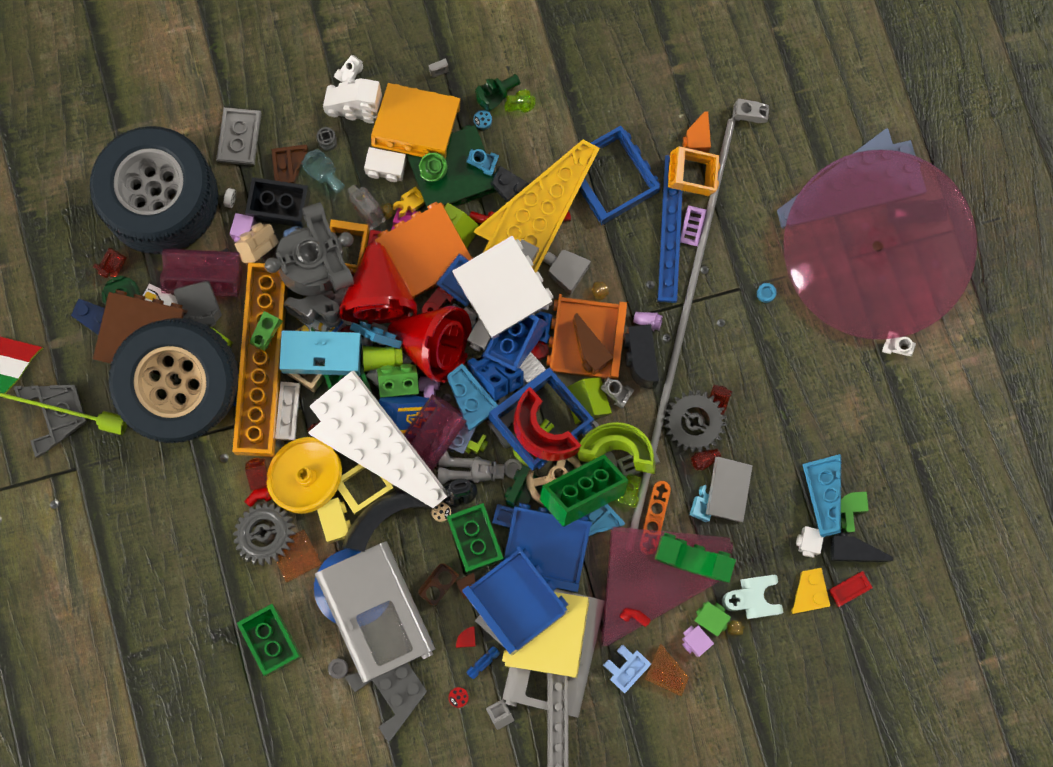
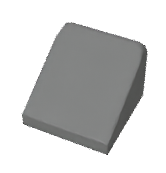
(500, 714)

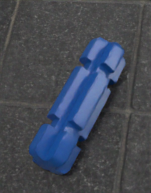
(483, 662)

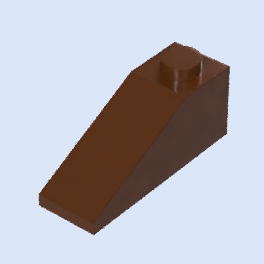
(592, 351)

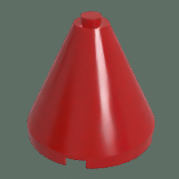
(377, 290)
(435, 340)

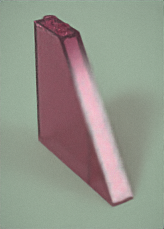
(646, 584)

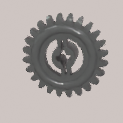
(680, 409)
(276, 537)

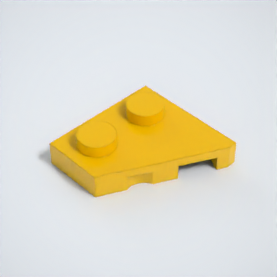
(811, 592)

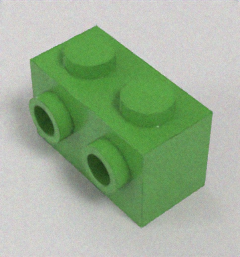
(397, 380)

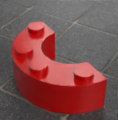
(534, 438)

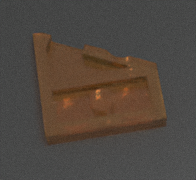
(666, 672)

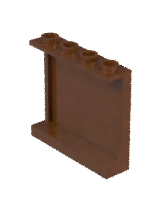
(126, 315)

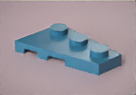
(470, 397)

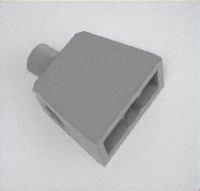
(567, 269)

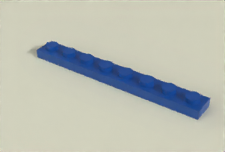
(669, 240)

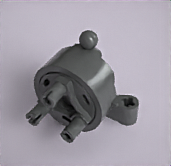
(312, 256)

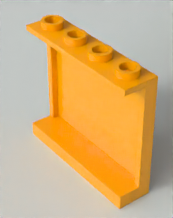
(414, 121)

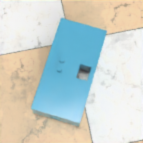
(320, 352)

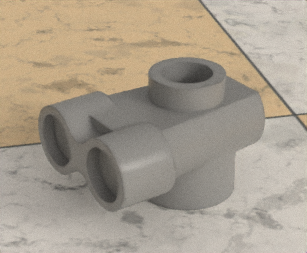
(620, 393)

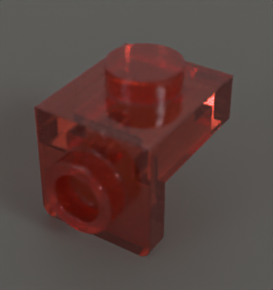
(110, 264)
(721, 394)
(256, 473)

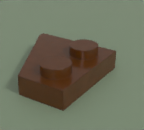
(288, 162)

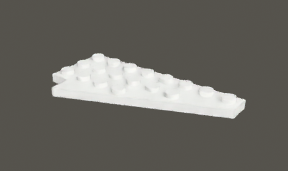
(366, 434)

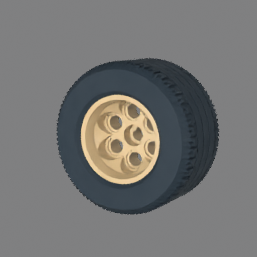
(136, 391)

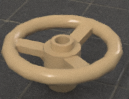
(557, 470)

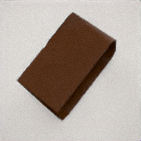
(435, 582)

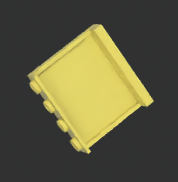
(559, 646)

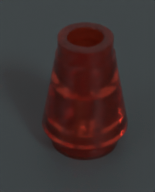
(704, 459)

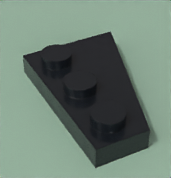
(507, 183)

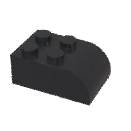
(277, 202)
(641, 355)

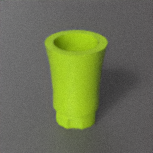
(381, 356)

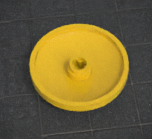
(304, 475)

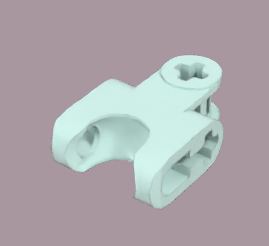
(752, 598)

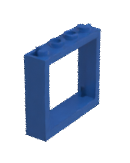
(642, 166)
(537, 383)

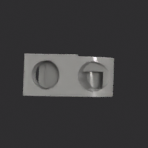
(750, 111)

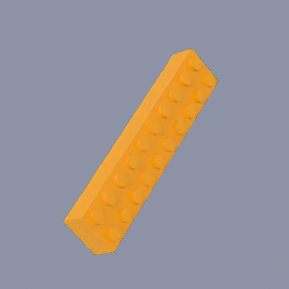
(259, 369)

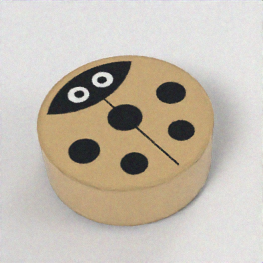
(440, 512)

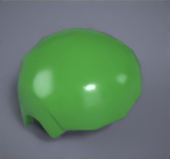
(433, 167)

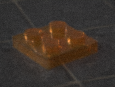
(299, 559)

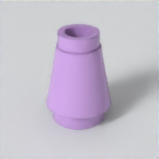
(647, 318)

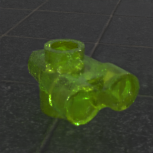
(521, 101)
(630, 497)

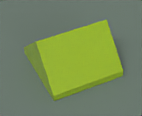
(591, 398)

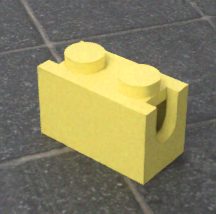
(334, 520)

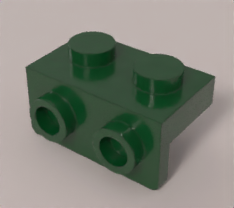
(519, 491)

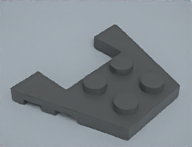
(59, 423)
(401, 691)

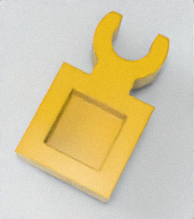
(410, 200)

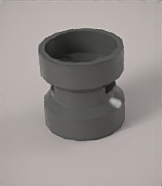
(329, 142)

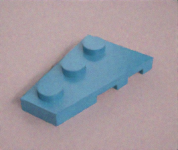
(376, 334)

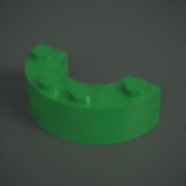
(694, 559)

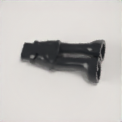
(458, 489)

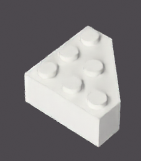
(354, 100)

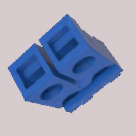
(495, 377)

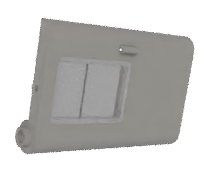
(382, 613)

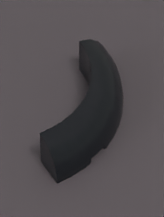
(375, 514)

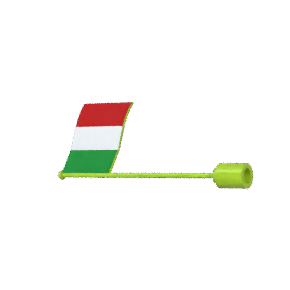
(13, 362)

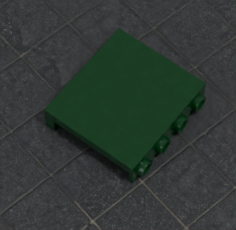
(462, 181)

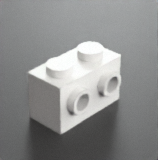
(385, 164)

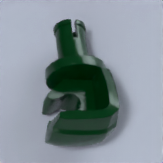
(494, 91)

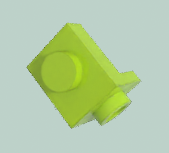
(476, 448)

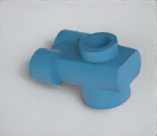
(487, 161)

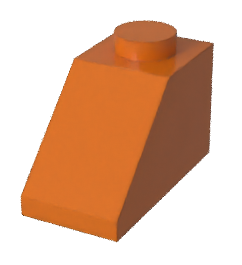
(698, 135)

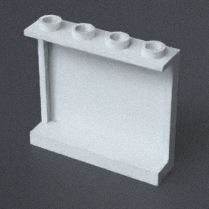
(503, 286)

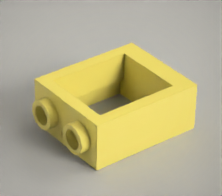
(357, 509)

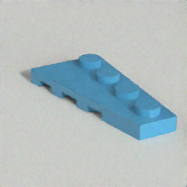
(825, 491)

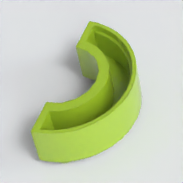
(619, 437)

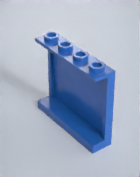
(553, 547)
(516, 601)

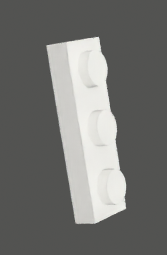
(287, 411)

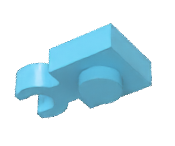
(699, 505)

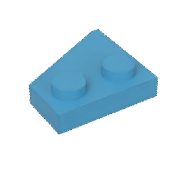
(604, 519)

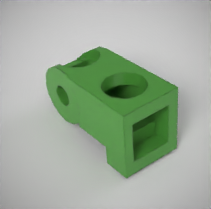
(265, 331)

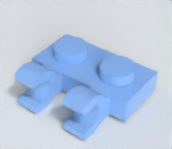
(630, 671)

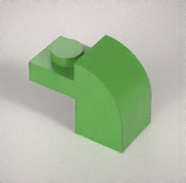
(852, 504)

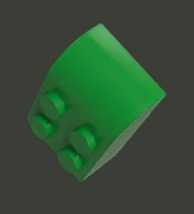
(269, 640)

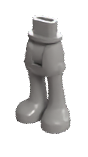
(480, 469)

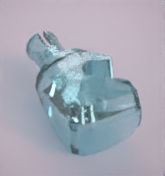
(322, 169)

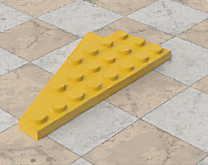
(542, 205)

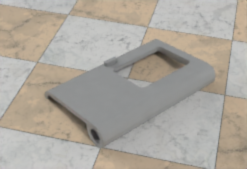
(518, 678)

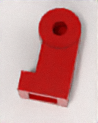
(438, 300)

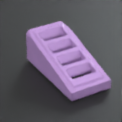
(702, 212)

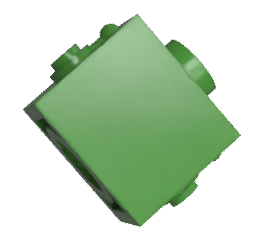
(712, 618)

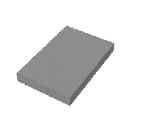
(239, 136)
(729, 489)

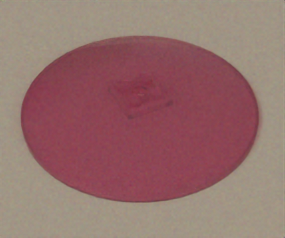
(886, 200)

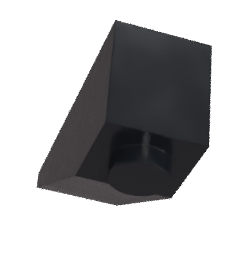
(855, 550)

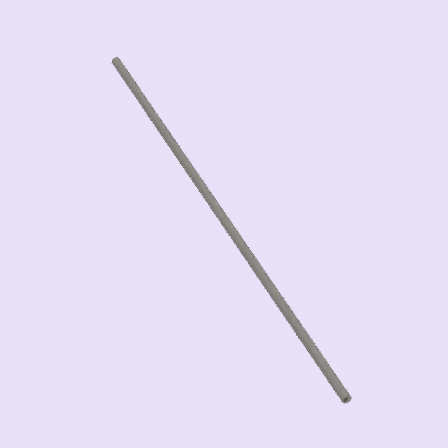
(683, 321)

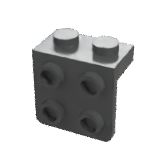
(199, 302)

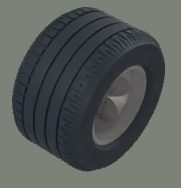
(127, 163)

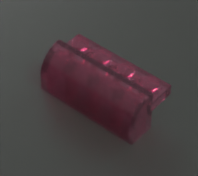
(196, 266)
(434, 430)

